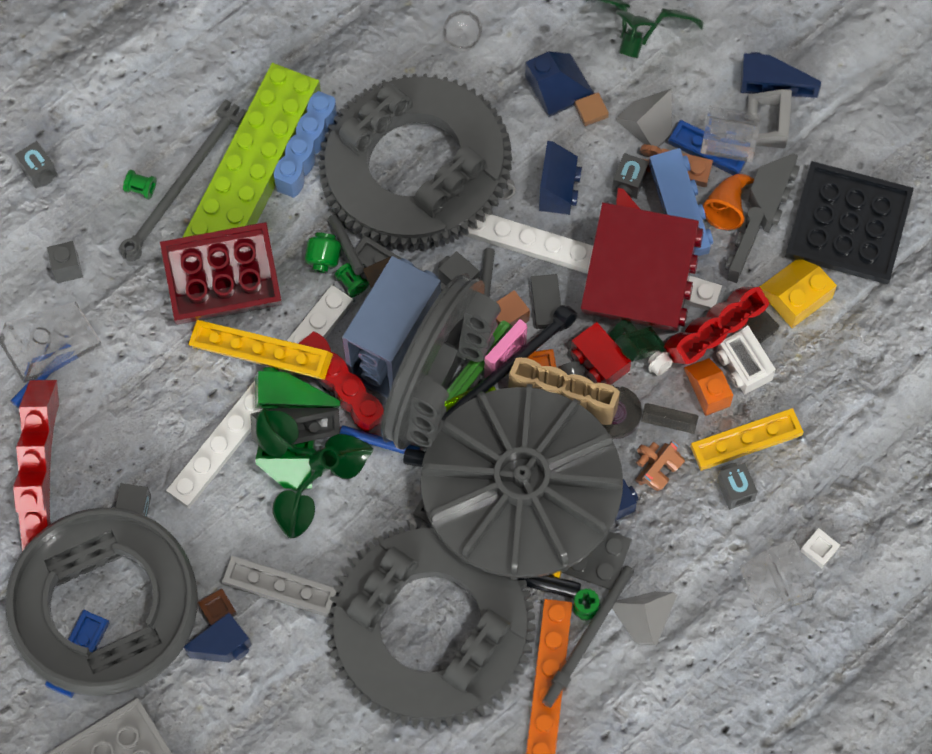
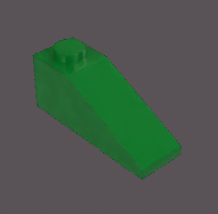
(284, 390)

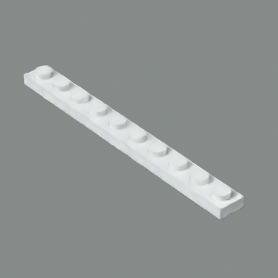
(565, 252)
(237, 423)

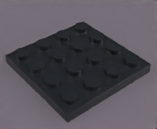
(849, 222)

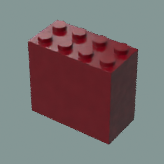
(642, 267)

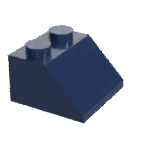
(558, 180)

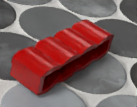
(719, 321)
(347, 387)

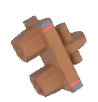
(666, 455)

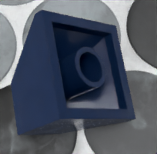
(556, 81)

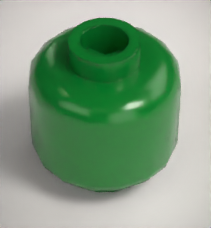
(322, 252)

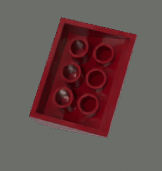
(220, 273)

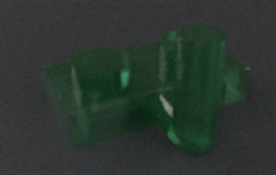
(636, 343)

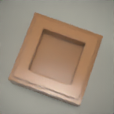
(591, 109)

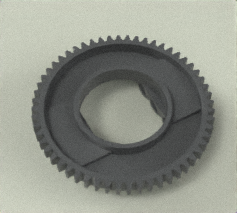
(441, 206)
(477, 671)

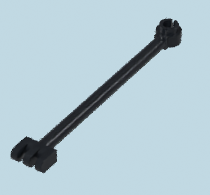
(563, 319)

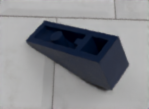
(767, 73)

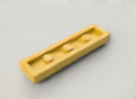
(746, 439)

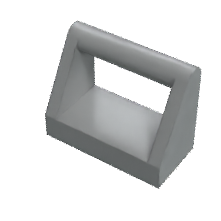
(778, 98)

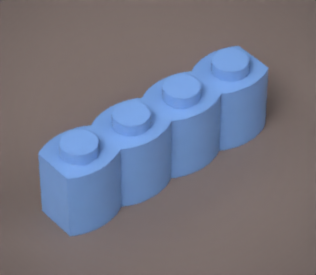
(305, 144)

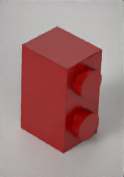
(599, 355)

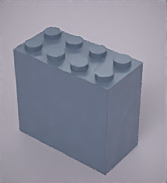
(388, 323)

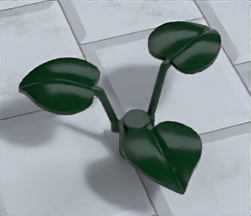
(632, 39)
(341, 455)

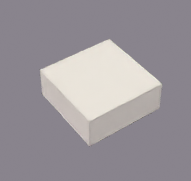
(820, 548)

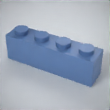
(678, 191)

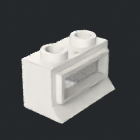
(745, 360)

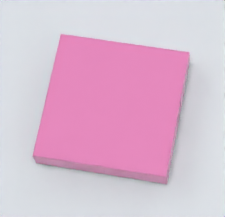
(506, 347)

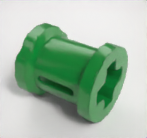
(139, 184)
(354, 288)
(579, 608)

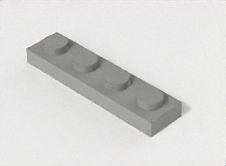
(279, 586)

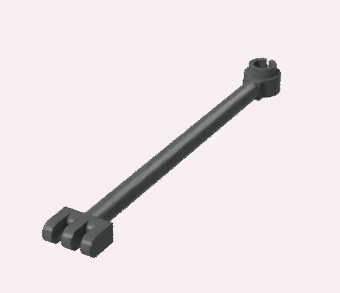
(228, 117)

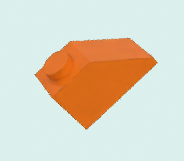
(709, 386)

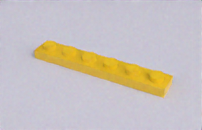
(261, 349)

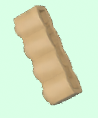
(597, 398)

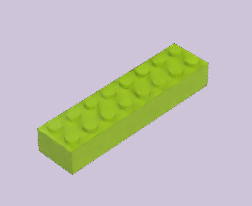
(247, 169)

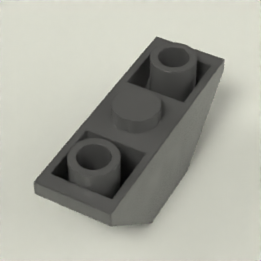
(771, 188)

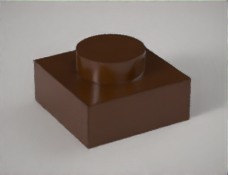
(216, 606)

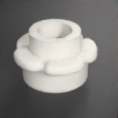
(659, 363)

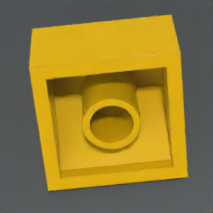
(798, 291)

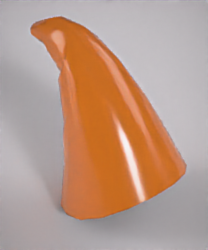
(724, 204)

